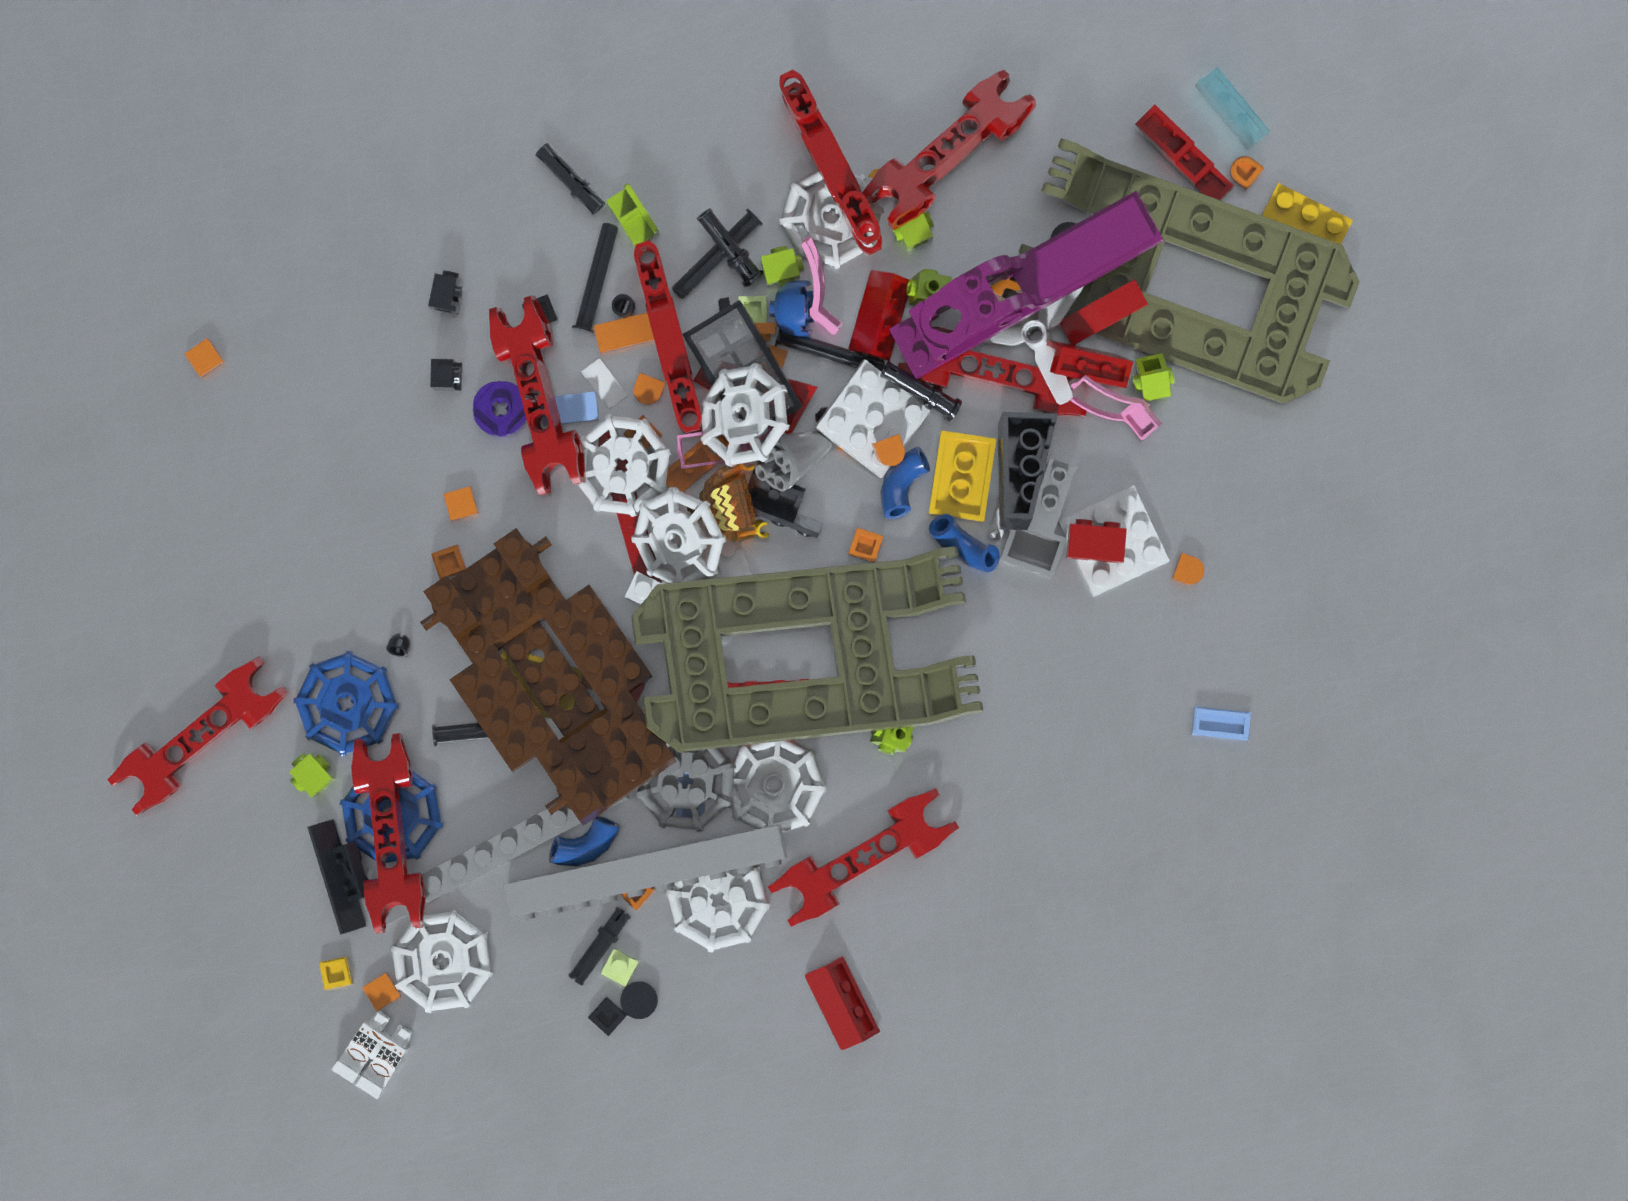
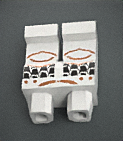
(376, 1045)

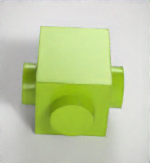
(915, 232)
(781, 266)
(1153, 377)
(311, 773)

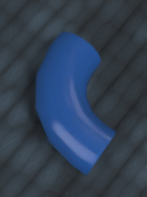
(898, 482)
(971, 550)
(586, 847)

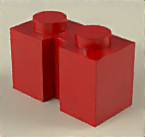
(1096, 542)

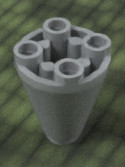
(792, 458)

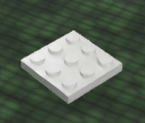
(869, 412)
(1142, 545)

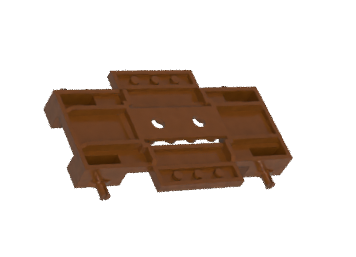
(501, 606)

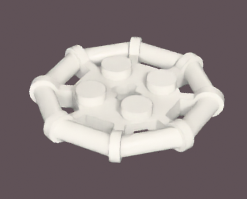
(817, 225)
(757, 415)
(638, 466)
(688, 528)
(789, 780)
(721, 915)
(454, 971)

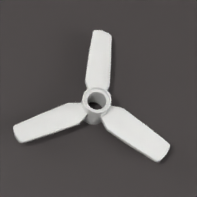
(1047, 320)

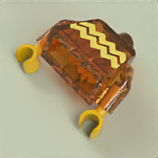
(732, 503)

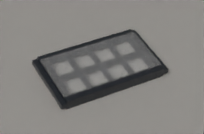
(734, 342)

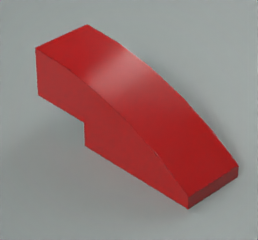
(1103, 313)

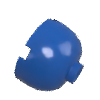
(793, 308)

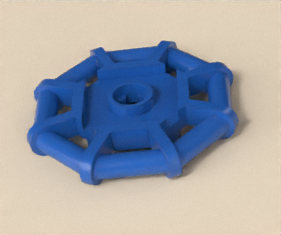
(340, 687)
(410, 818)

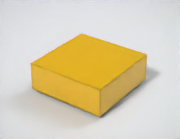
(336, 973)

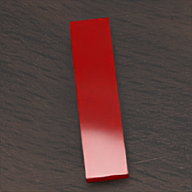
(1183, 154)

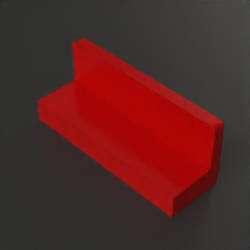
(879, 311)
(1096, 364)
(842, 1003)

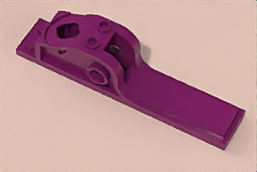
(1043, 275)

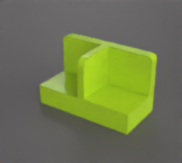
(632, 216)

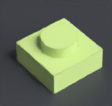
(756, 307)
(619, 967)

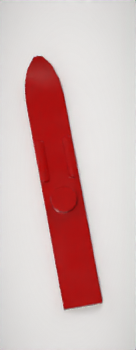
(628, 523)

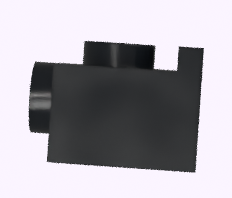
(445, 292)
(446, 375)

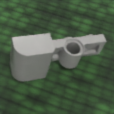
(1038, 546)

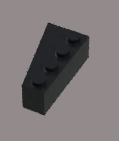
(1022, 459)

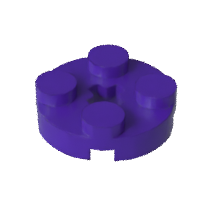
(484, 409)

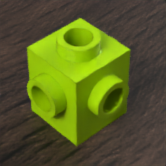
(924, 285)
(892, 739)

